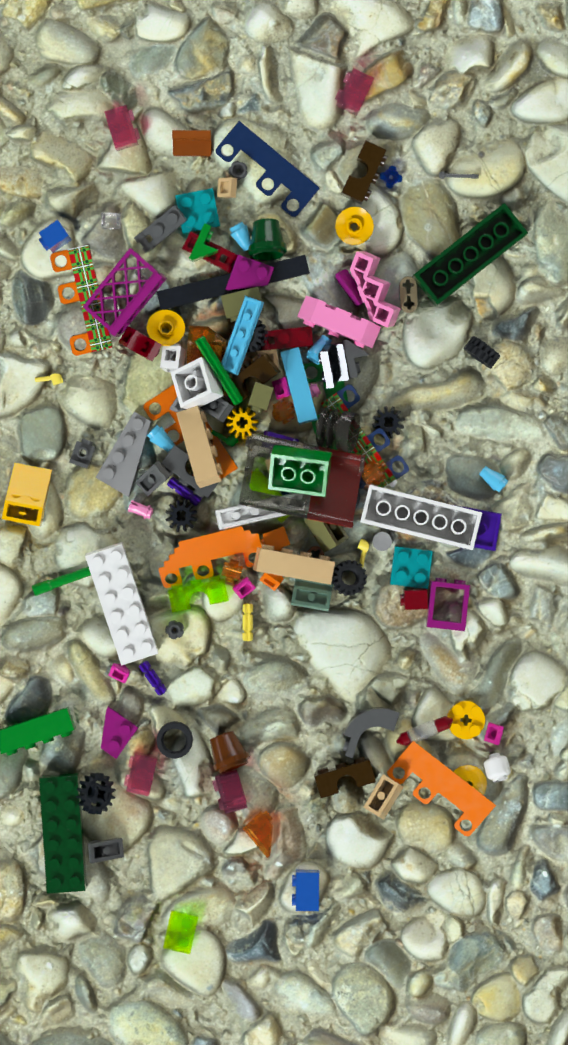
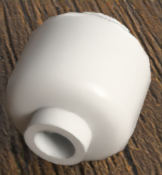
(497, 767)

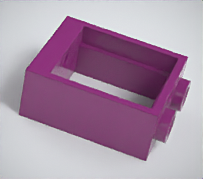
(441, 624)

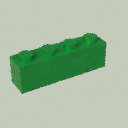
(35, 730)

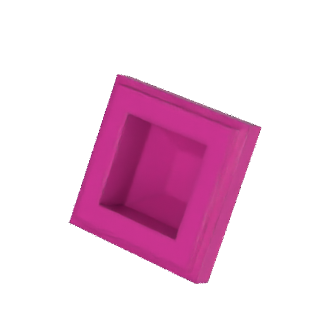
(281, 388)
(243, 587)
(119, 672)
(494, 733)

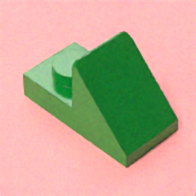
(200, 249)

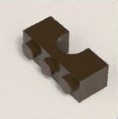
(358, 188)
(262, 368)
(359, 770)

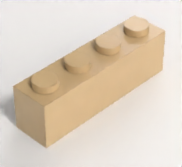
(199, 446)
(294, 565)

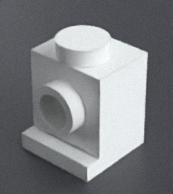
(168, 355)

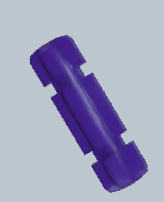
(184, 491)
(153, 678)

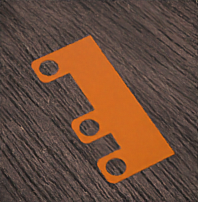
(165, 400)
(444, 781)

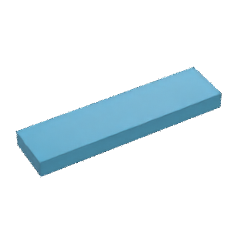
(242, 335)
(298, 385)

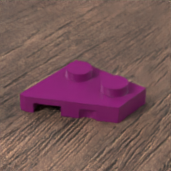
(249, 274)
(116, 732)

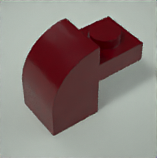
(140, 344)

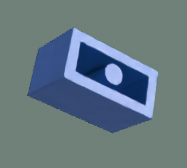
(54, 237)
(306, 890)

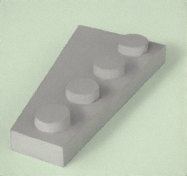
(124, 458)

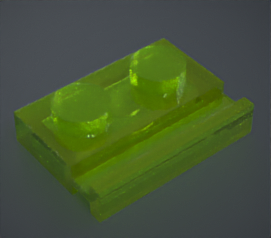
(180, 931)

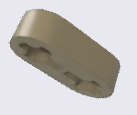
(403, 294)

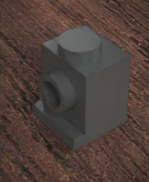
(86, 460)

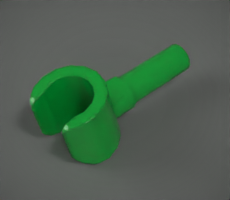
(230, 440)

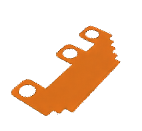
(203, 549)

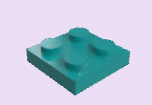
(198, 208)
(411, 567)

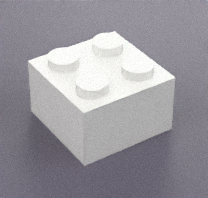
(196, 384)

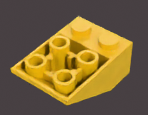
(27, 494)

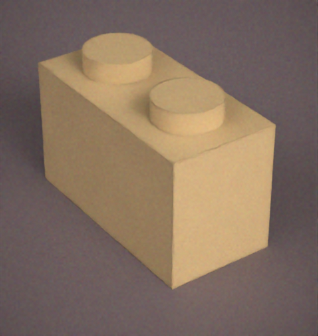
(383, 796)

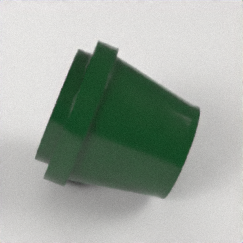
(267, 240)

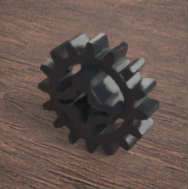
(96, 793)

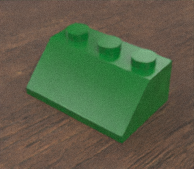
(299, 470)

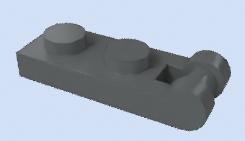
(161, 228)

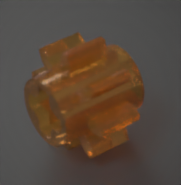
(283, 411)
(373, 473)
(232, 570)

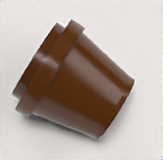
(228, 752)

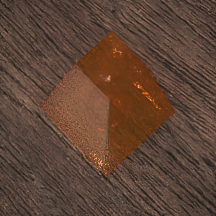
(216, 342)
(260, 830)

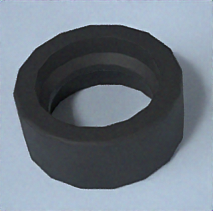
(174, 725)

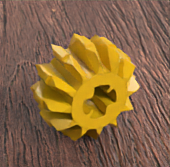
(247, 426)

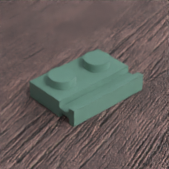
(311, 594)

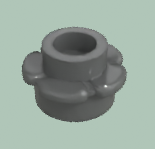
(238, 165)
(174, 624)

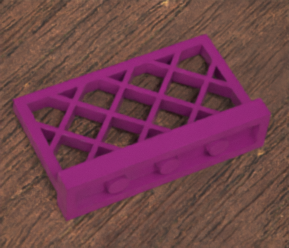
(136, 304)

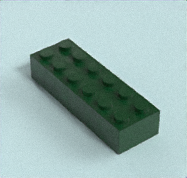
(470, 254)
(62, 833)

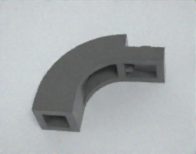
(367, 719)

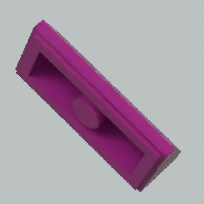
(349, 286)

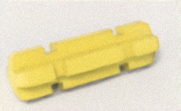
(247, 622)

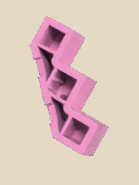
(373, 289)
(338, 322)

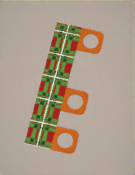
(85, 285)

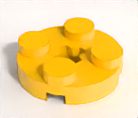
(472, 728)

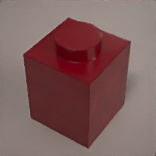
(414, 599)

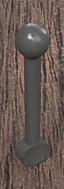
(442, 175)

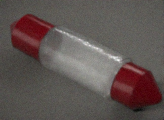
(424, 731)

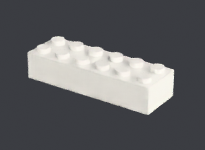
(421, 517)
(121, 603)

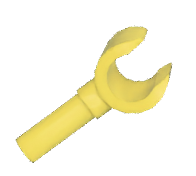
(56, 379)
(364, 546)

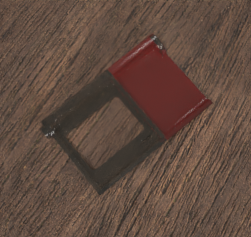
(341, 493)

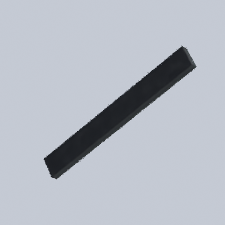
(217, 285)

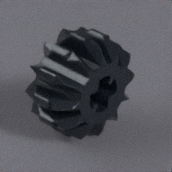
(381, 421)
(174, 515)

